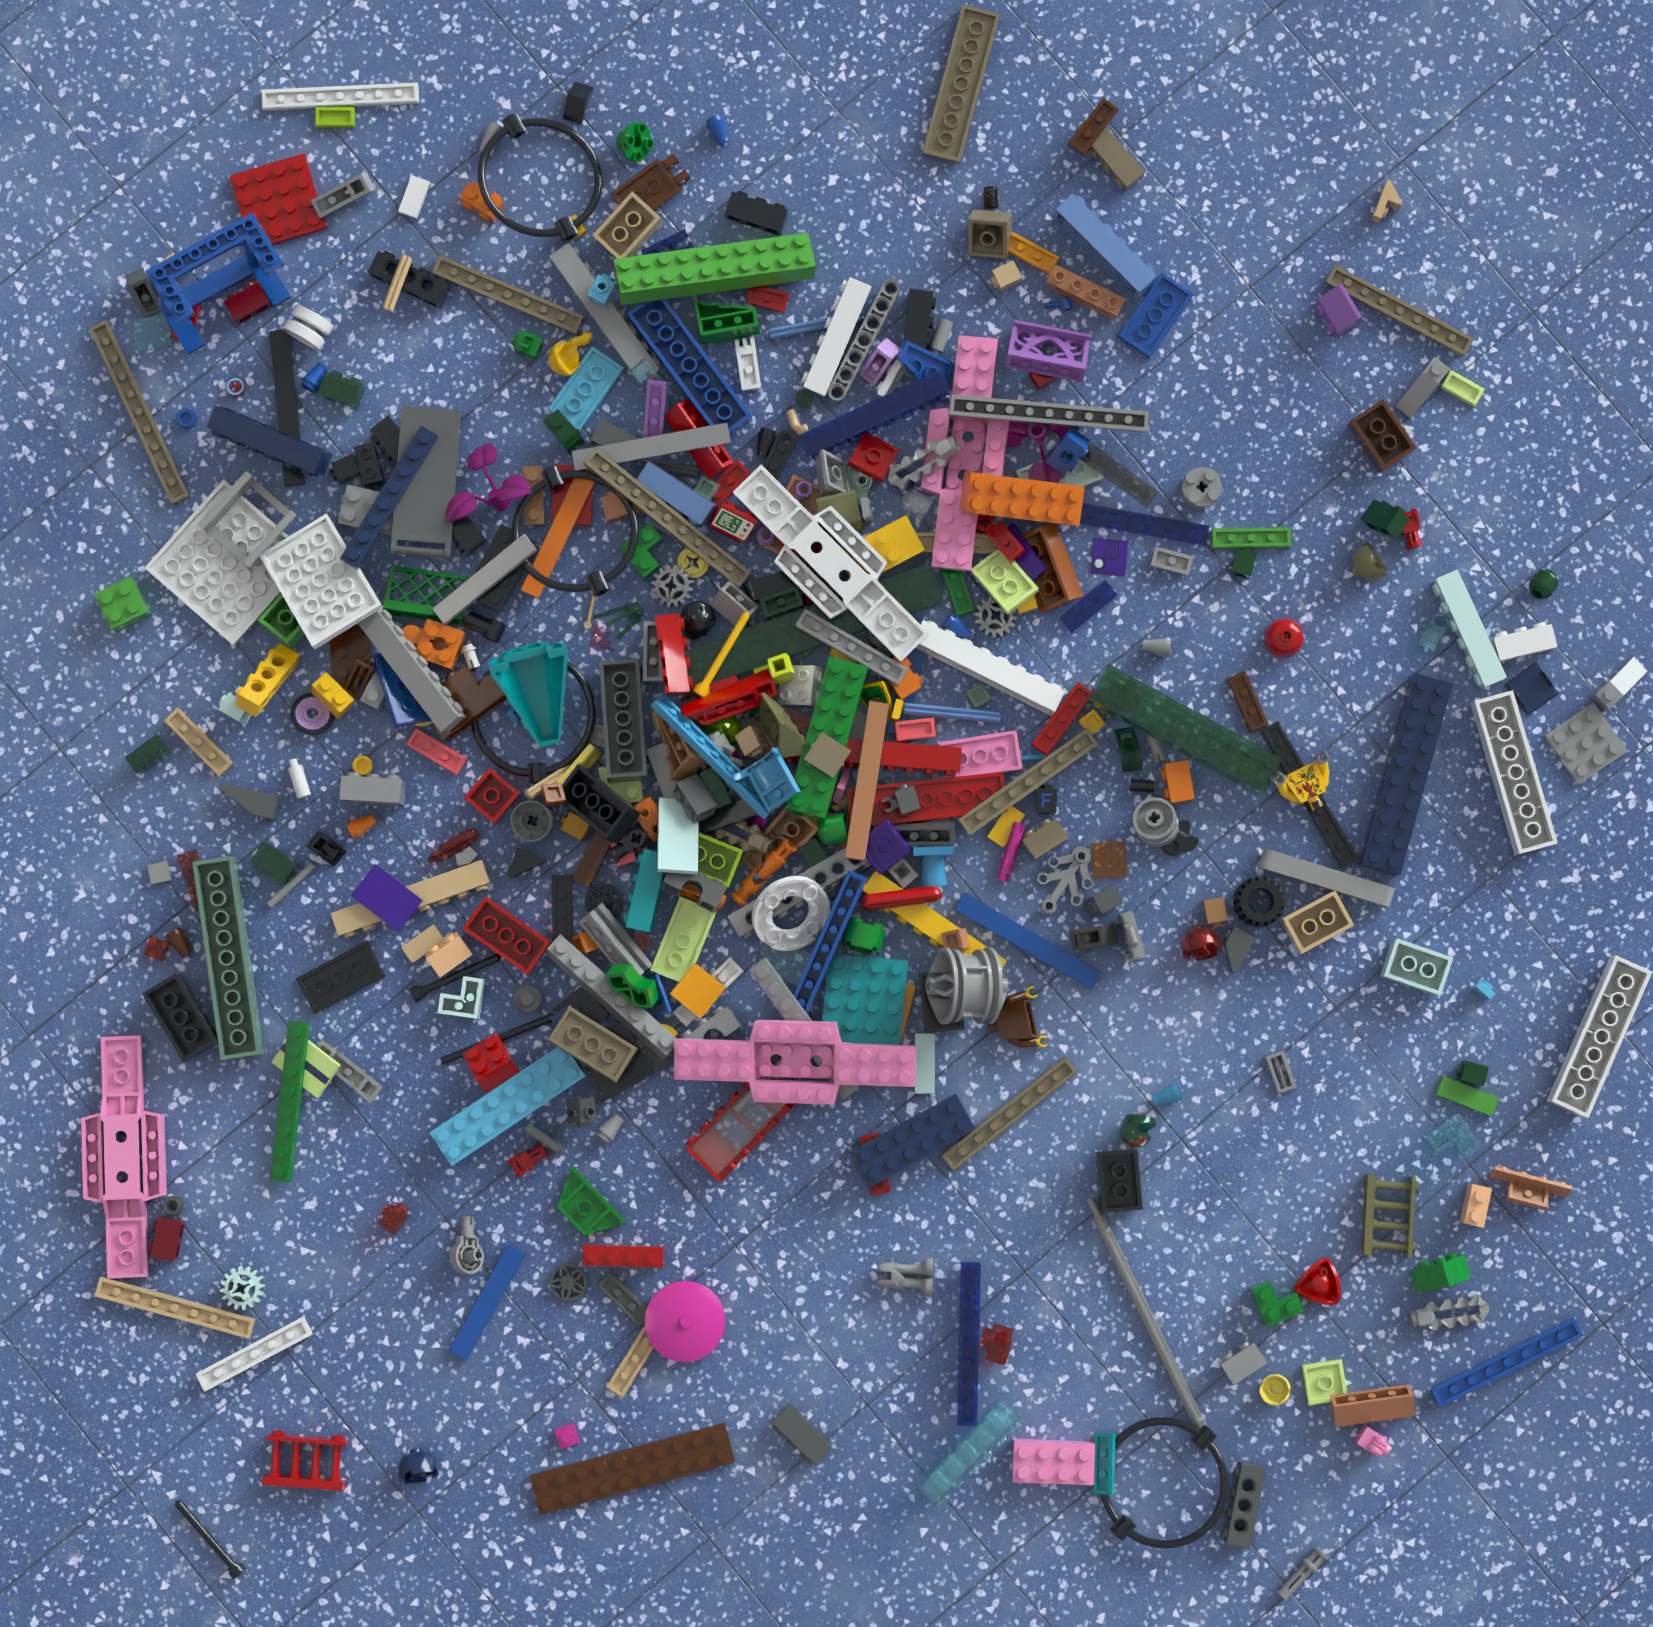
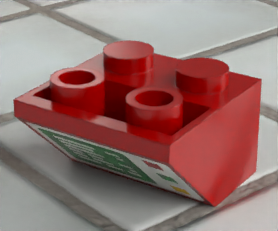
(732, 522)

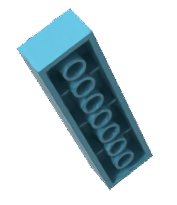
(507, 1105)

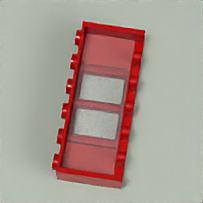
(734, 1134)

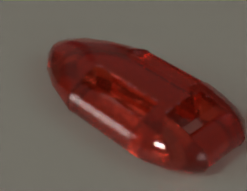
(454, 845)

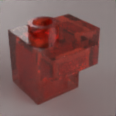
(997, 1343)

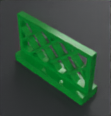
(418, 610)

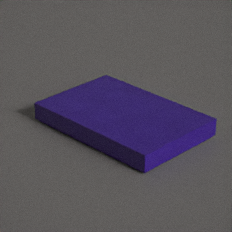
(386, 898)

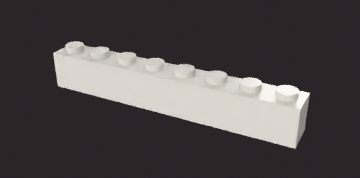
(990, 669)

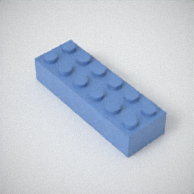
(1104, 246)

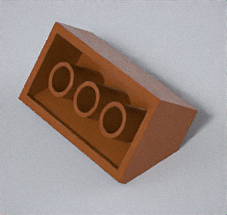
(1059, 582)

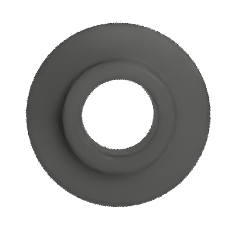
(168, 1210)

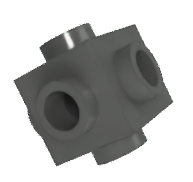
(581, 1111)

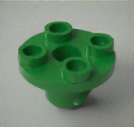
(635, 141)

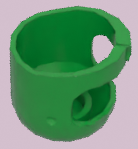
(834, 829)

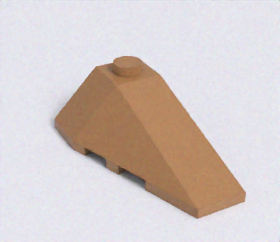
(786, 825)

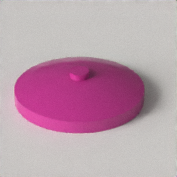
(684, 1321)

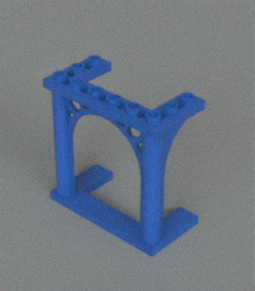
(259, 260)

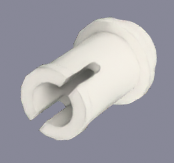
(470, 656)

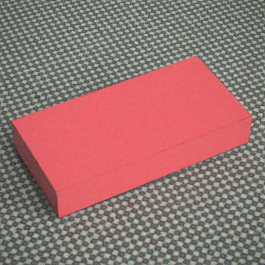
(915, 729)

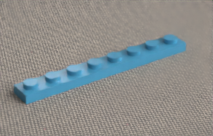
(708, 751)

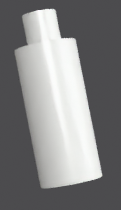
(298, 779)

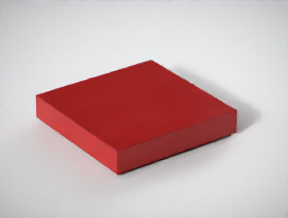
(873, 457)

